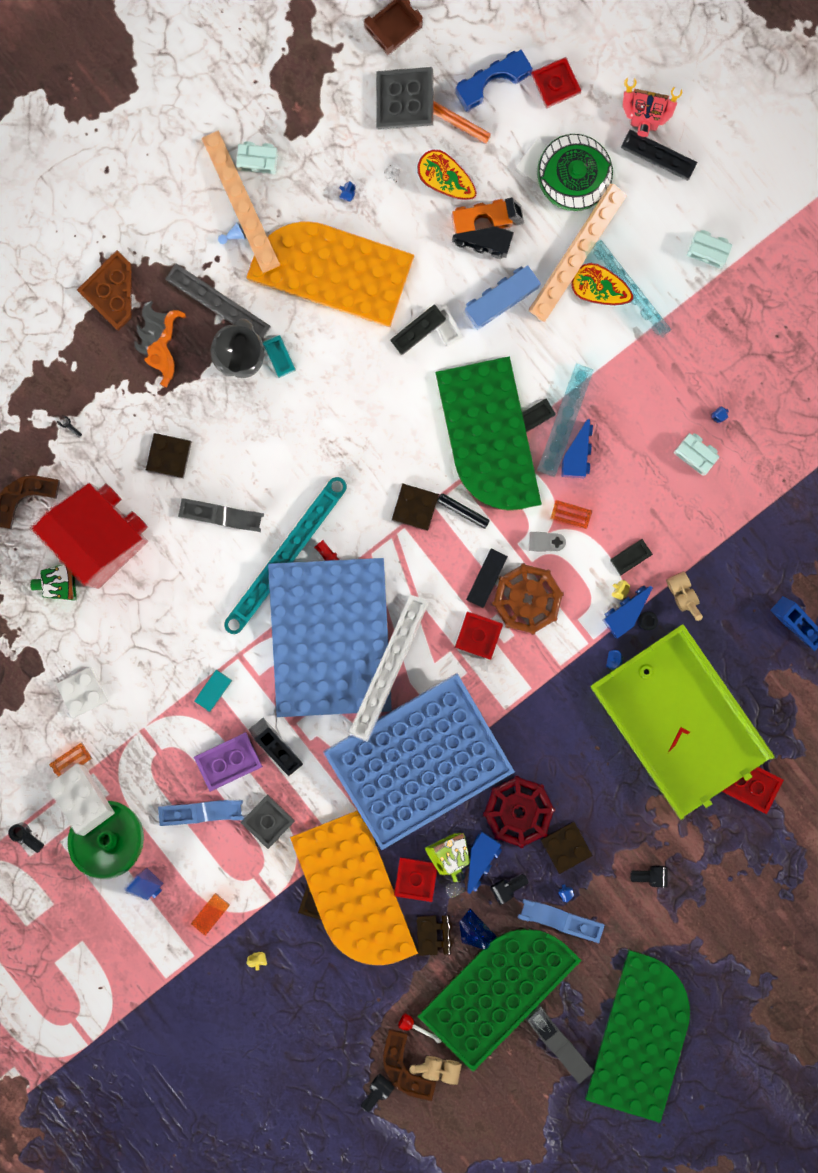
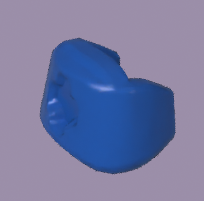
(348, 191)
(720, 414)
(614, 659)
(566, 893)

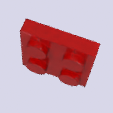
(556, 82)
(479, 635)
(415, 879)

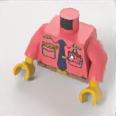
(647, 108)

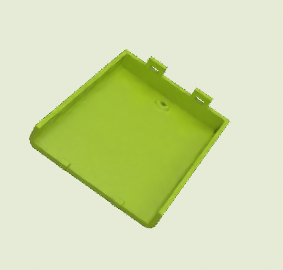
(685, 694)

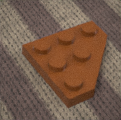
(111, 290)

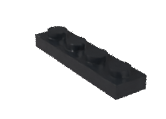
(659, 155)

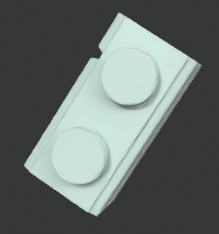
(257, 158)
(709, 249)
(697, 454)

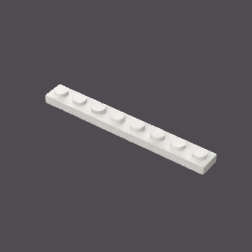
(388, 668)

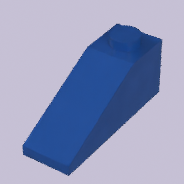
(797, 621)
(145, 885)

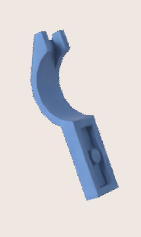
(200, 812)
(562, 920)

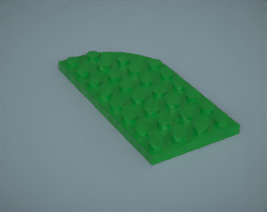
(489, 434)
(497, 992)
(641, 1039)

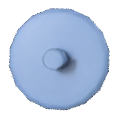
(235, 233)

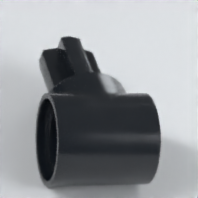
(27, 838)
(656, 876)
(504, 890)
(380, 1090)

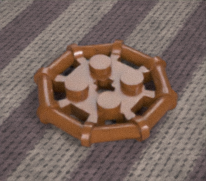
(532, 588)

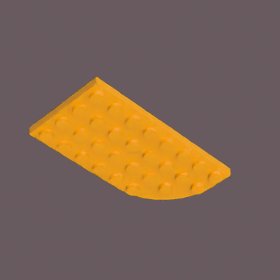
(336, 270)
(353, 891)

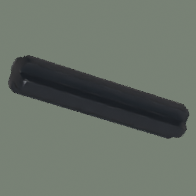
(463, 510)

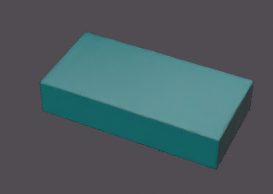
(279, 356)
(213, 690)

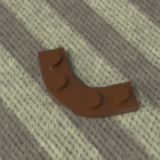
(20, 489)
(397, 1072)

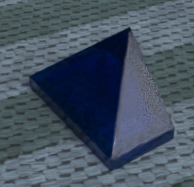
(474, 931)

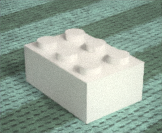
(80, 799)

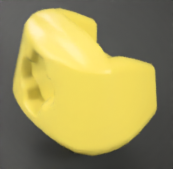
(621, 590)
(256, 960)

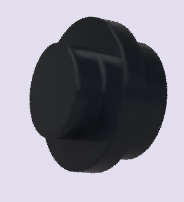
(648, 620)

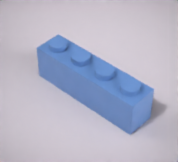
(502, 297)

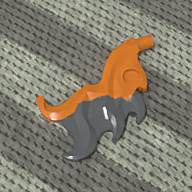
(155, 337)

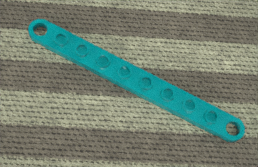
(286, 553)

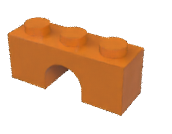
(496, 213)

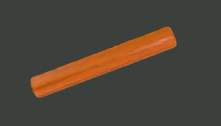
(460, 122)

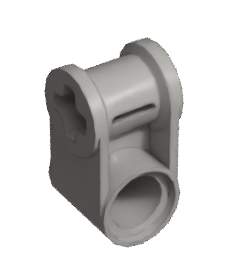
(543, 541)

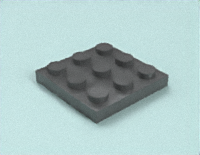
(404, 98)

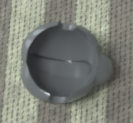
(237, 350)

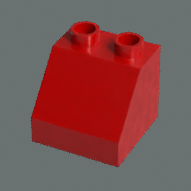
(91, 534)

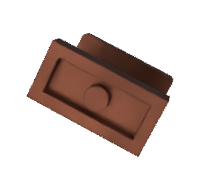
(394, 25)

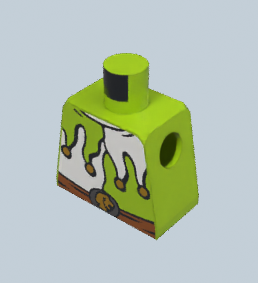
(450, 855)

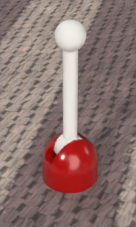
(406, 1023)

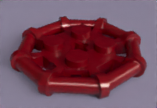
(525, 821)

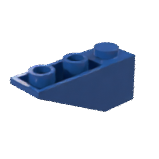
(575, 459)
(625, 617)
(481, 855)

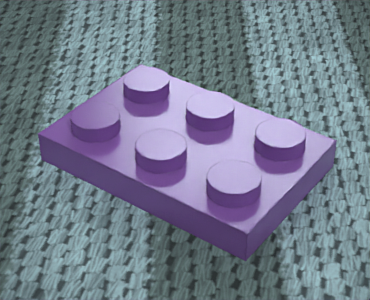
(228, 761)

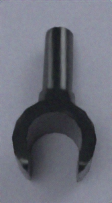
(68, 425)

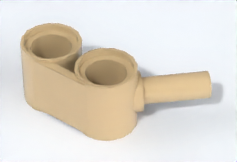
(684, 596)
(436, 1067)

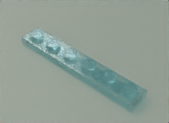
(647, 311)
(565, 420)

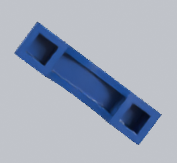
(513, 68)

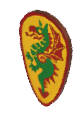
(445, 175)
(600, 286)

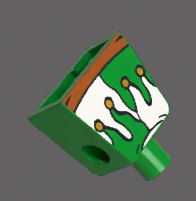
(56, 583)

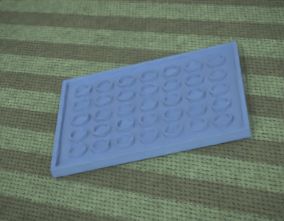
(327, 634)
(419, 761)

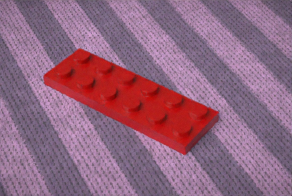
(756, 792)

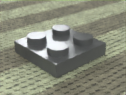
(267, 821)

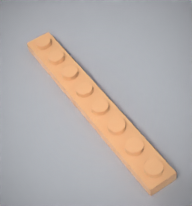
(240, 201)
(577, 252)

